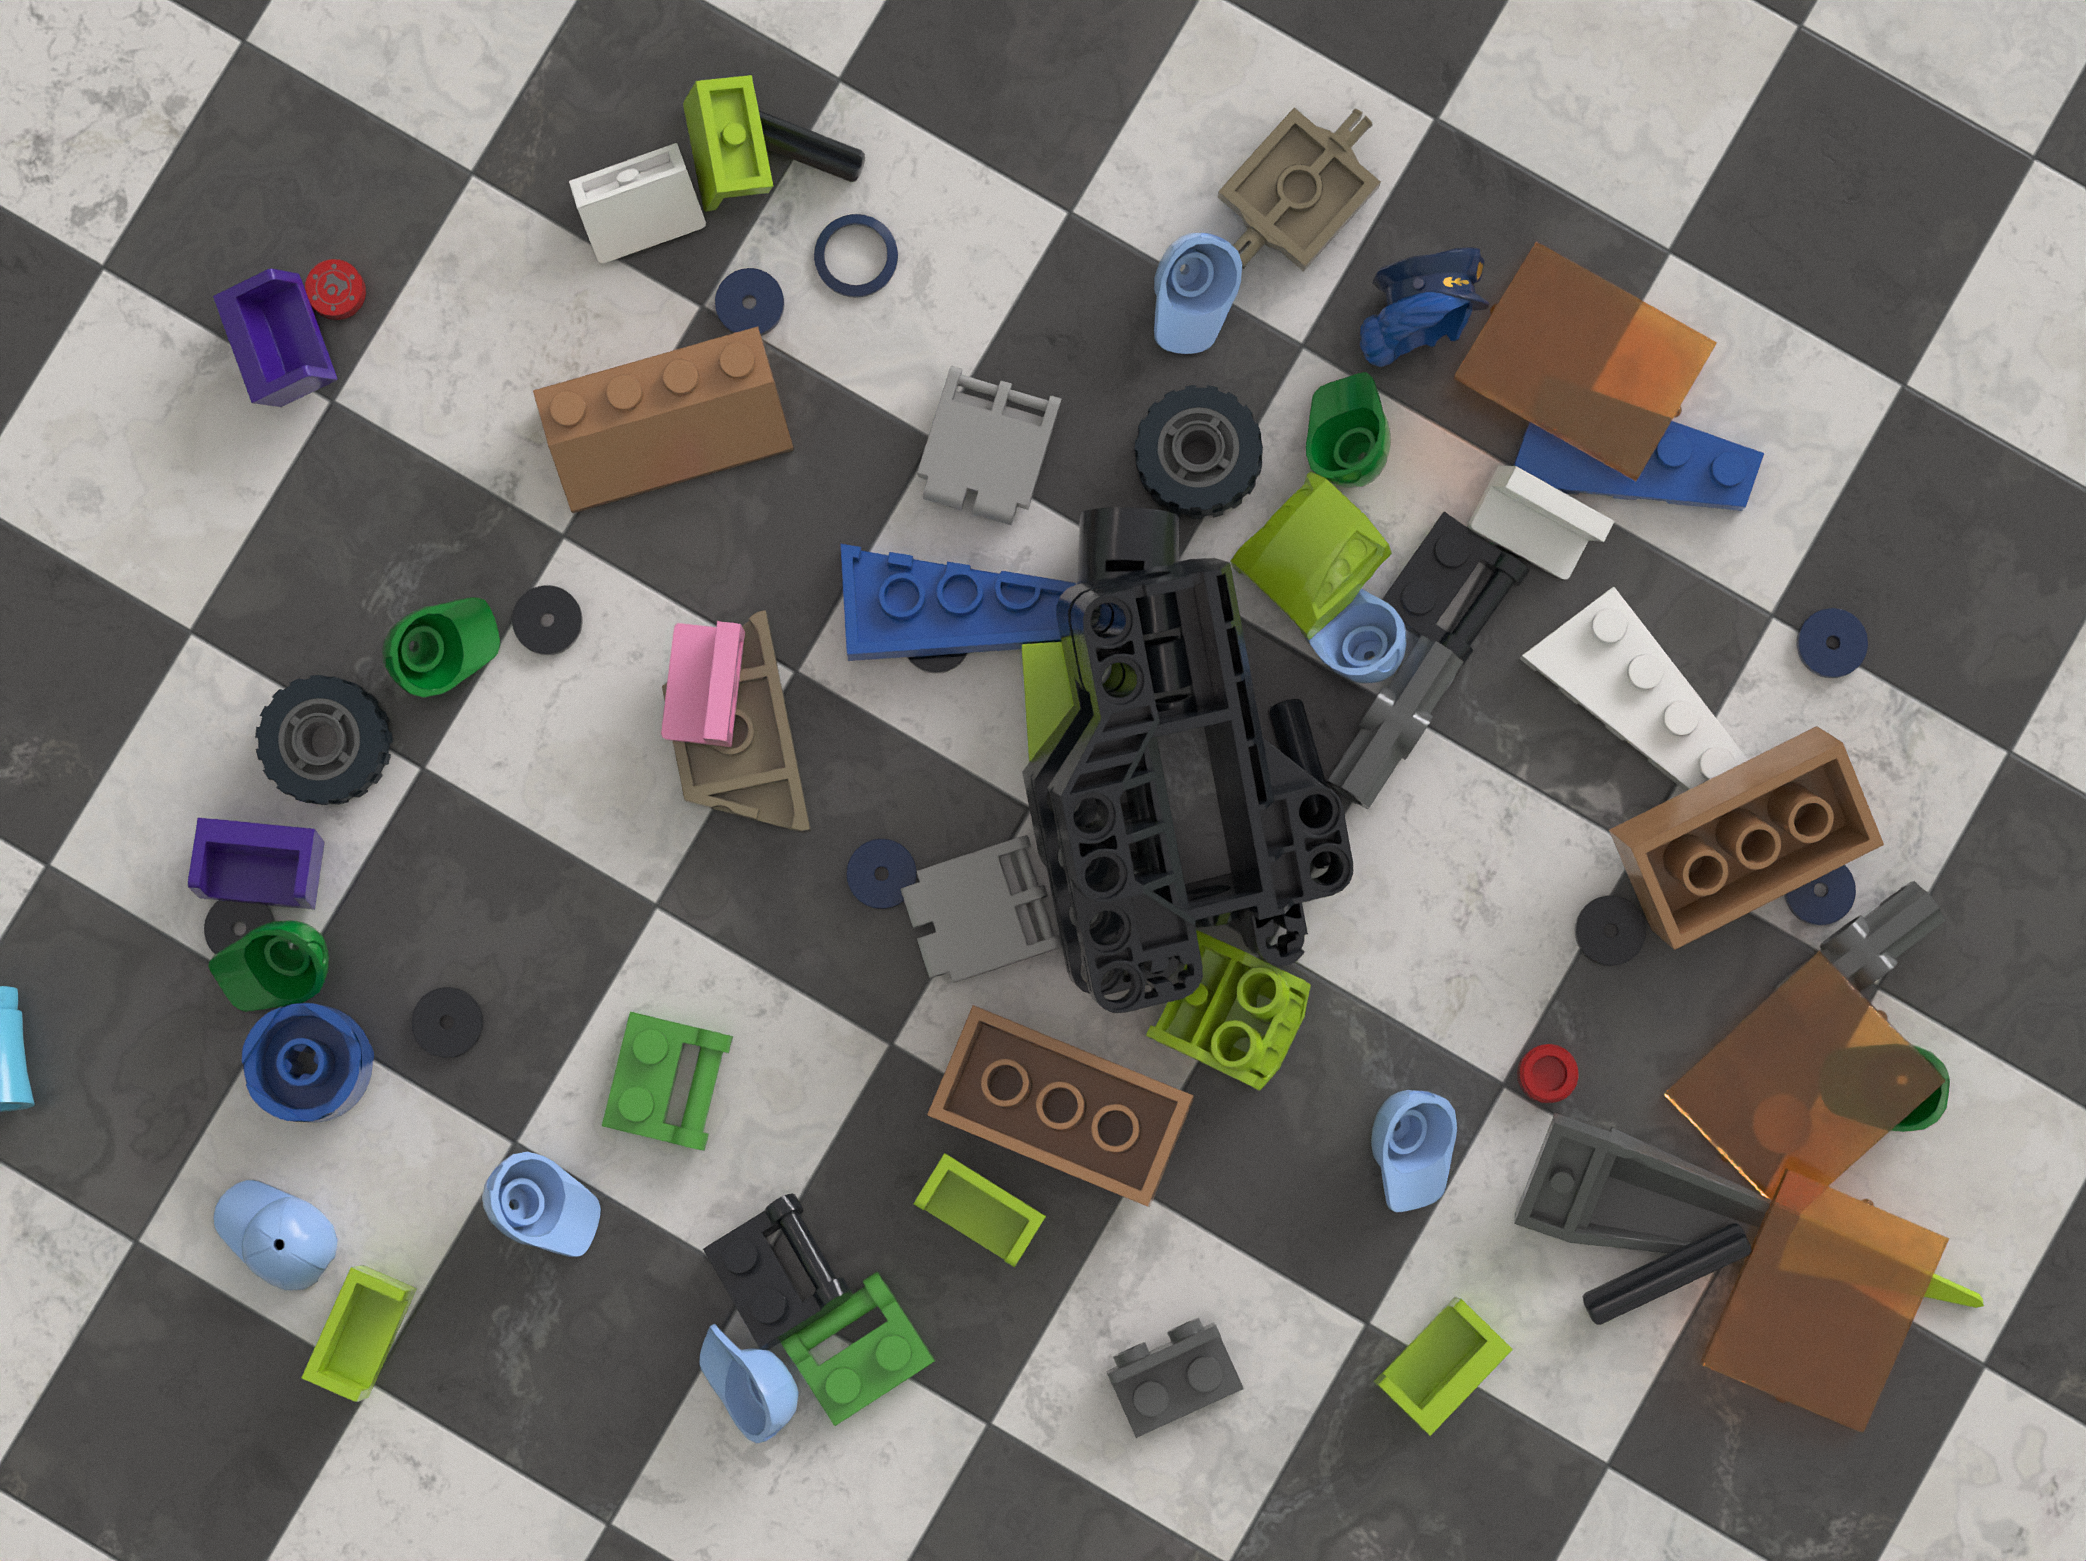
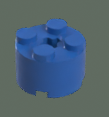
(274, 1071)

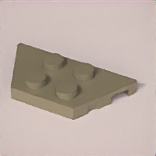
(760, 769)

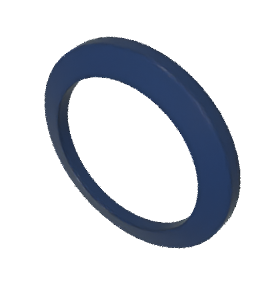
(864, 289)

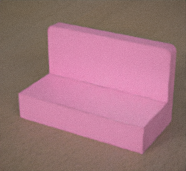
(703, 683)

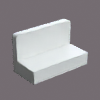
(637, 203)
(1537, 521)

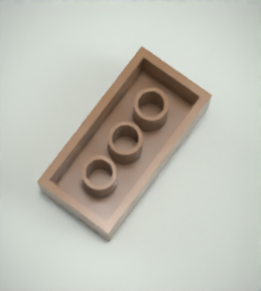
(1746, 837)
(1061, 1106)

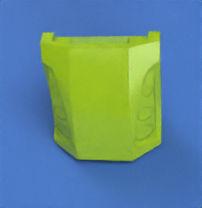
(1313, 554)
(1238, 1015)

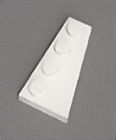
(1633, 687)

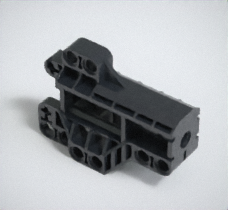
(1113, 747)

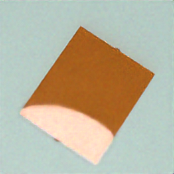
(1585, 361)
(1804, 1081)
(1824, 1300)

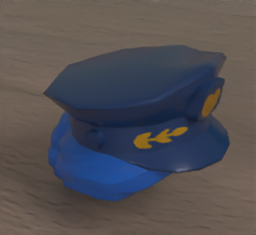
(1424, 303)

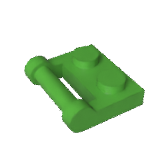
(648, 1076)
(866, 1366)

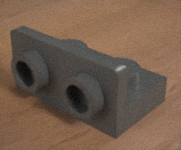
(1173, 1378)

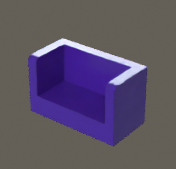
(275, 338)
(256, 863)

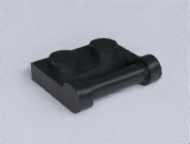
(1438, 574)
(760, 1282)

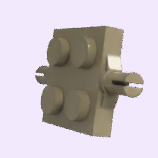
(1299, 188)

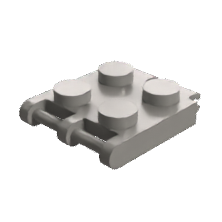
(986, 447)
(979, 912)

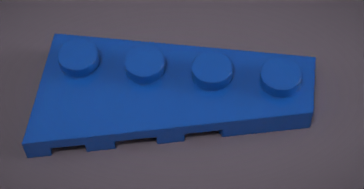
(1683, 469)
(940, 609)

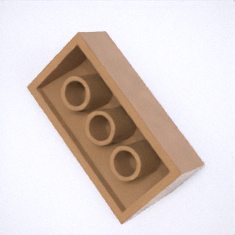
(663, 420)

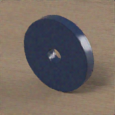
(745, 284)
(1851, 643)
(867, 860)
(1832, 906)

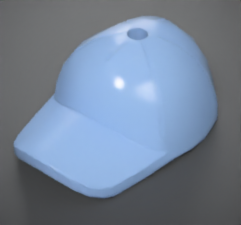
(1197, 300)
(1362, 631)
(1414, 1147)
(549, 1205)
(257, 1215)
(750, 1384)

